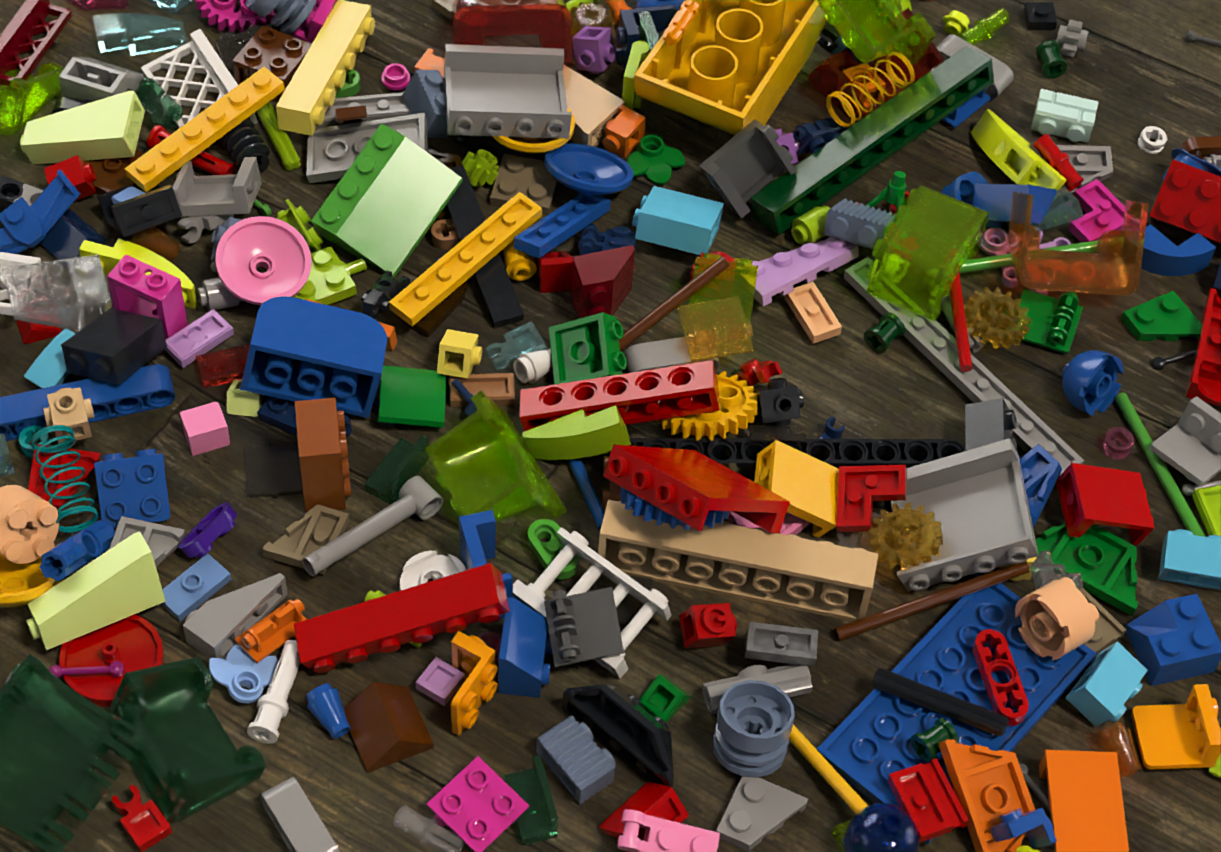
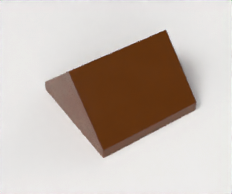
(386, 725)

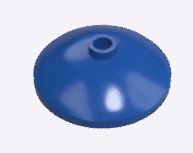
(588, 169)

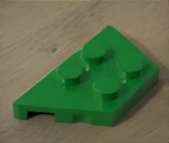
(1102, 560)

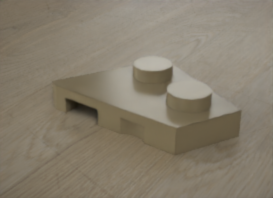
(307, 535)

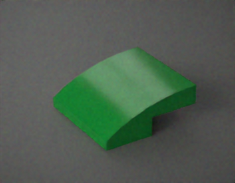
(412, 396)

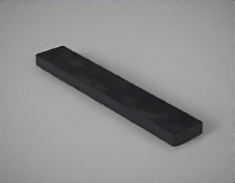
(492, 277)

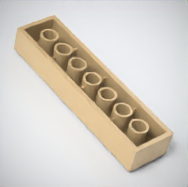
(742, 563)

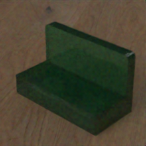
(397, 468)
(540, 819)

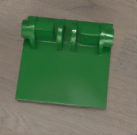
(1052, 319)

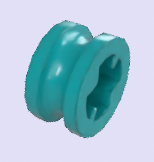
(25, 437)

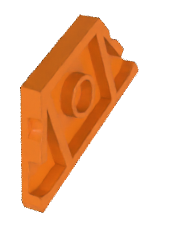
(986, 787)

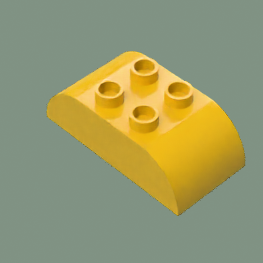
(732, 60)

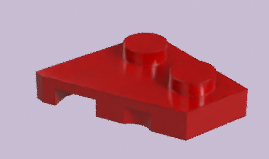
(36, 483)

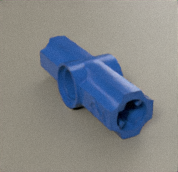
(77, 550)

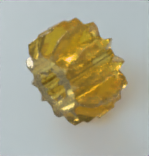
(590, 15)

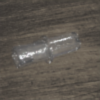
(427, 830)

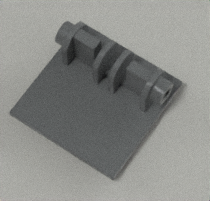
(583, 626)

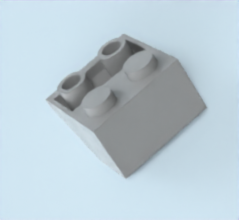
(96, 79)

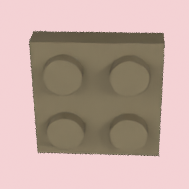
(524, 176)

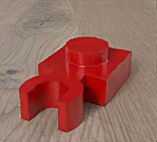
(760, 371)
(142, 822)

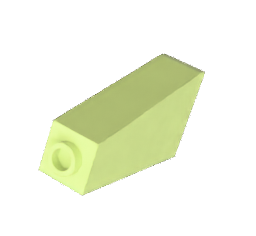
(91, 131)
(98, 594)

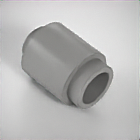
(216, 296)

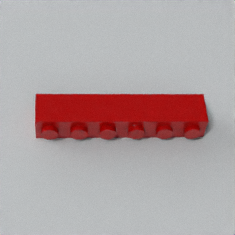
(401, 618)

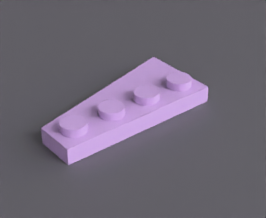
(802, 264)

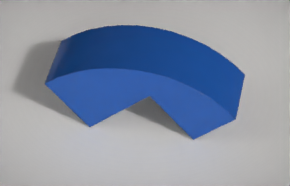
(1167, 259)

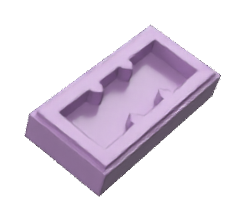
(198, 338)

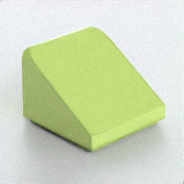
(242, 402)

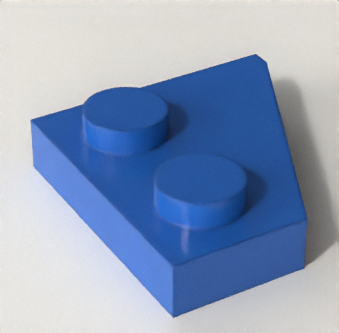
(1039, 475)

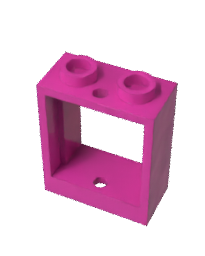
(129, 280)

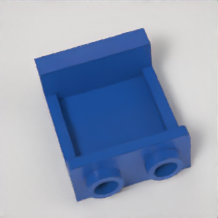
(478, 544)

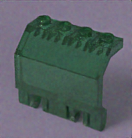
(49, 754)

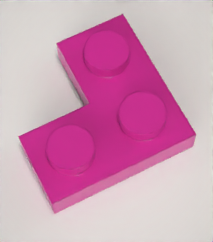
(1102, 211)

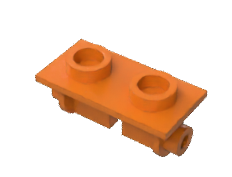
(271, 631)

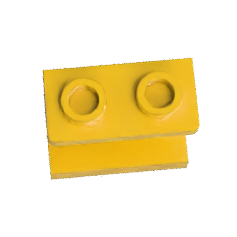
(803, 481)

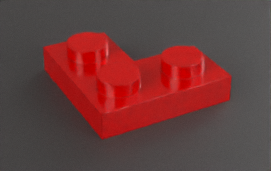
(860, 487)

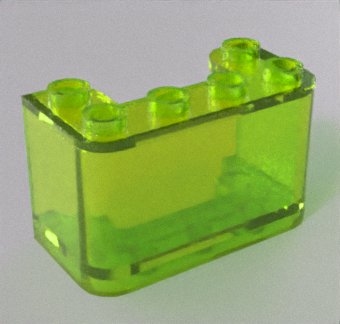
(925, 251)

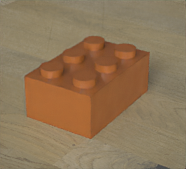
(323, 453)

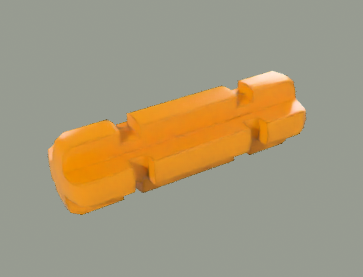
(680, 22)

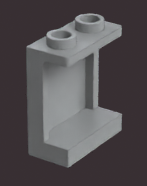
(217, 192)

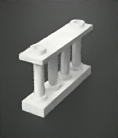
(576, 544)

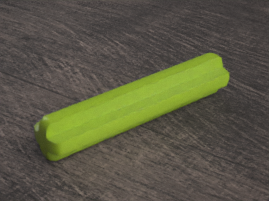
(279, 137)

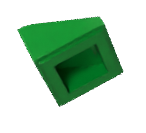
(664, 698)

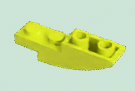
(1013, 153)
(111, 256)

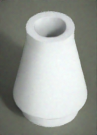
(533, 365)

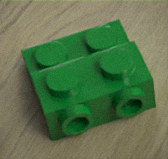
(587, 348)

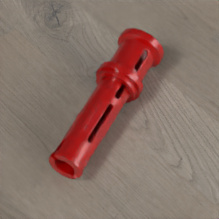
(203, 160)

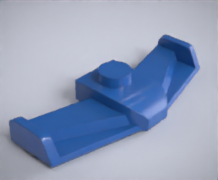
(29, 224)

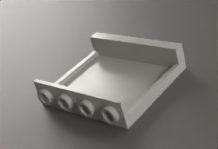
(505, 91)
(980, 511)

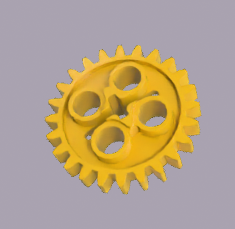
(737, 409)

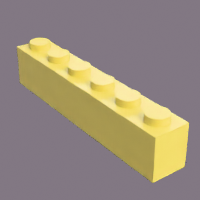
(325, 67)

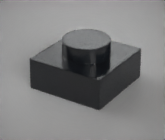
(1040, 16)

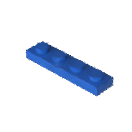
(561, 224)

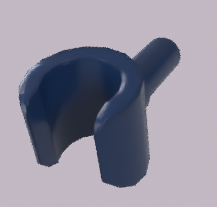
(471, 408)
(830, 432)

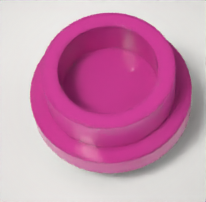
(395, 77)

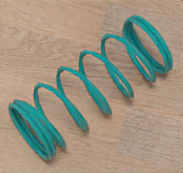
(58, 448)

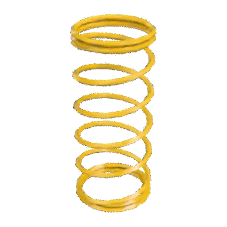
(892, 77)

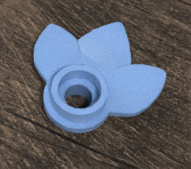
(242, 670)

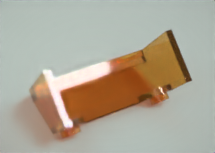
(1109, 271)

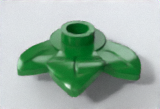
(655, 160)

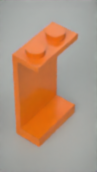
(1085, 800)

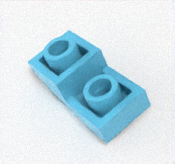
(50, 366)

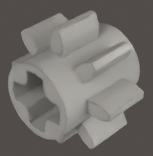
(1072, 38)

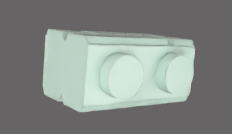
(1064, 116)

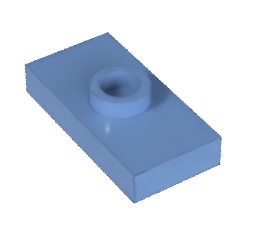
(194, 587)

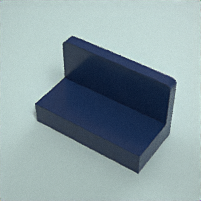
(68, 235)

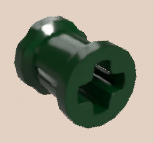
(1049, 54)
(884, 332)
(927, 744)

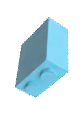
(678, 220)

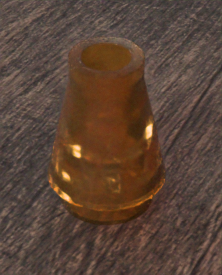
(158, 242)
(1119, 739)

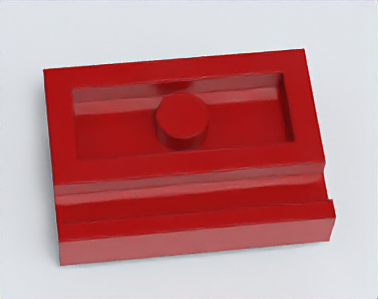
(928, 799)

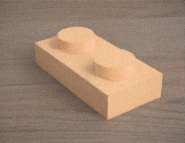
(813, 312)

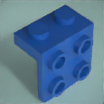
(133, 487)

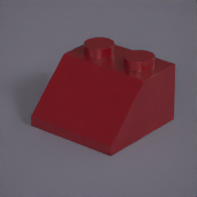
(601, 280)

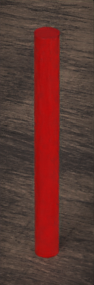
(960, 325)

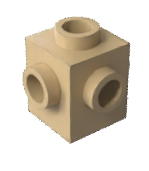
(69, 409)

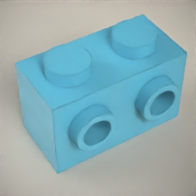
(1191, 559)
(1107, 685)

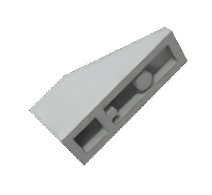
(224, 618)

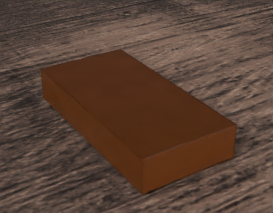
(350, 115)

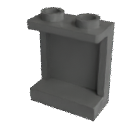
(746, 165)

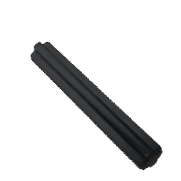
(940, 702)

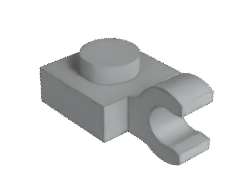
(198, 223)

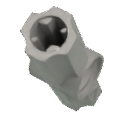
(791, 679)

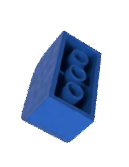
(315, 353)

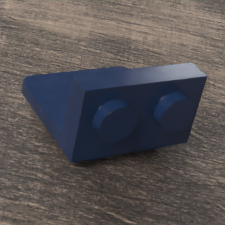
(628, 33)

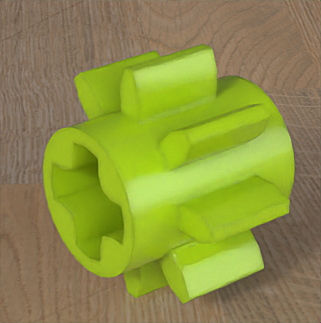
(481, 167)

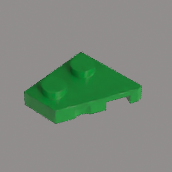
(1162, 319)

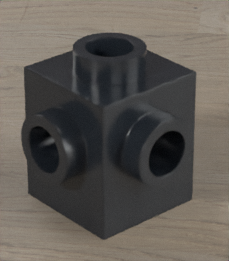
(778, 402)

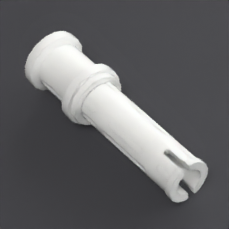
(273, 704)

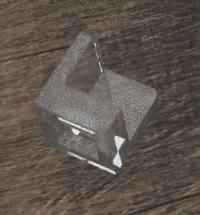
(1045, 571)

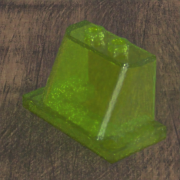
(878, 28)
(490, 466)

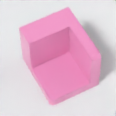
(205, 428)

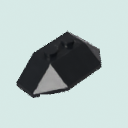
(624, 729)

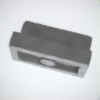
(781, 644)

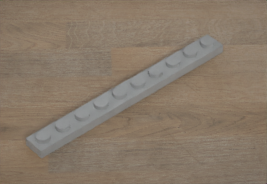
(976, 384)

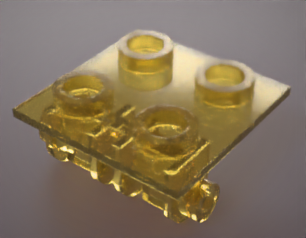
(715, 328)

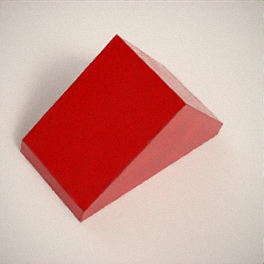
(554, 272)

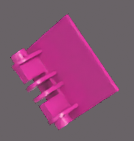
(477, 805)

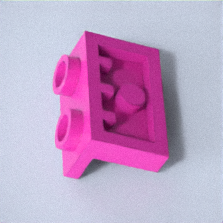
(311, 26)

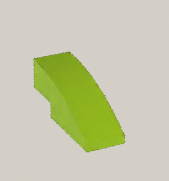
(578, 435)

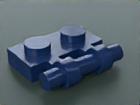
(596, 241)

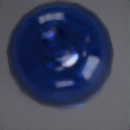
(881, 829)

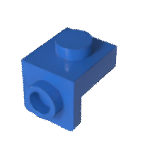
(1033, 822)

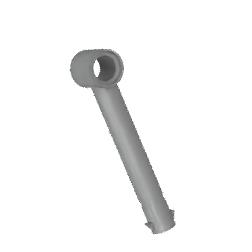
(415, 498)

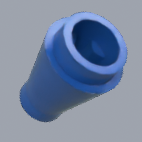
(328, 709)

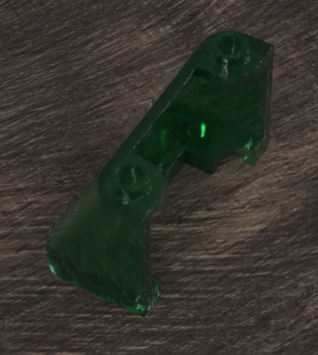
(187, 752)

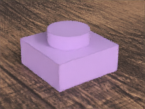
(440, 681)

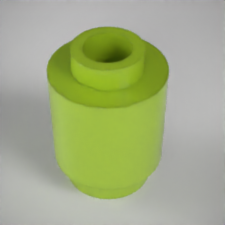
(810, 226)

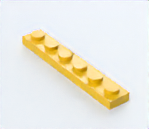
(204, 129)
(465, 259)

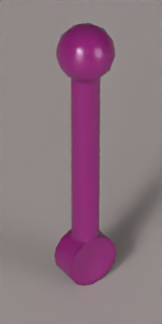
(115, 669)

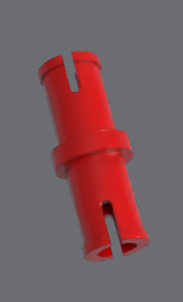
(1058, 161)

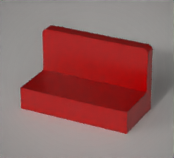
(652, 800)

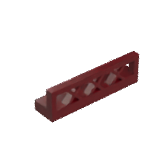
(18, 35)

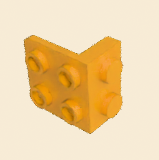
(478, 664)
(1179, 733)

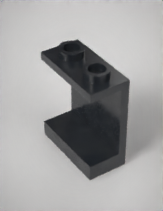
(141, 211)

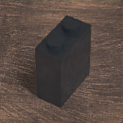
(114, 346)

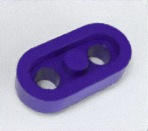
(215, 523)

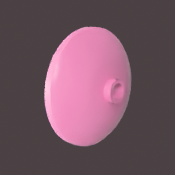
(265, 244)

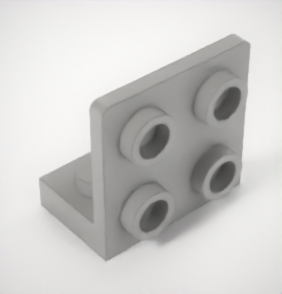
(1193, 443)

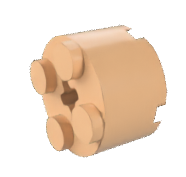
(25, 525)
(1056, 618)

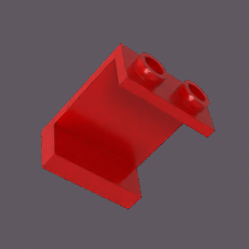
(1104, 498)

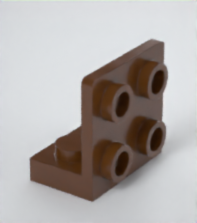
(271, 50)

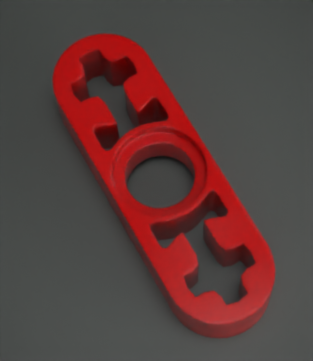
(1005, 663)

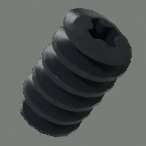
(246, 142)

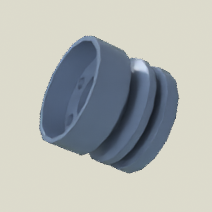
(286, 12)
(753, 728)

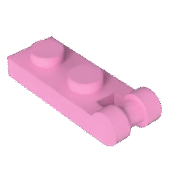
(664, 835)

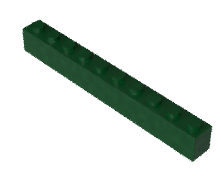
(872, 139)

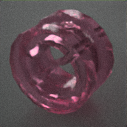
(1126, 441)

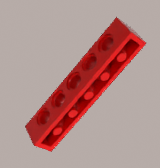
(637, 395)

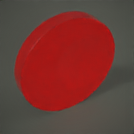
(129, 641)

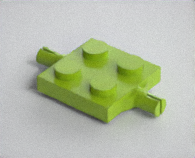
(330, 278)

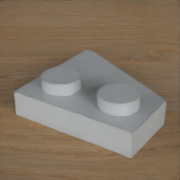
(1089, 162)
(756, 811)

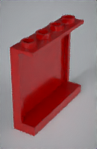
(691, 485)

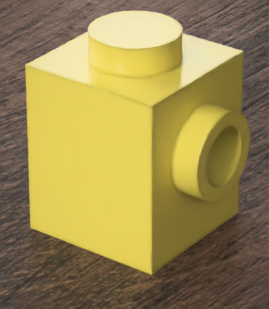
(458, 354)

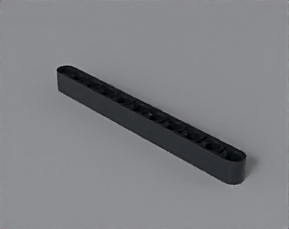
(836, 452)

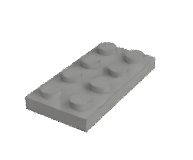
(336, 147)

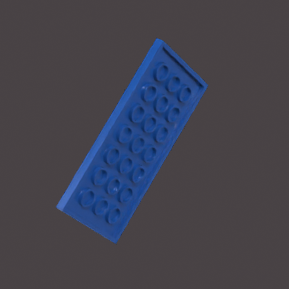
(879, 731)

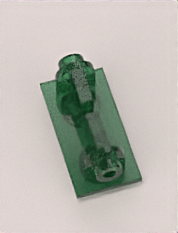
(164, 111)

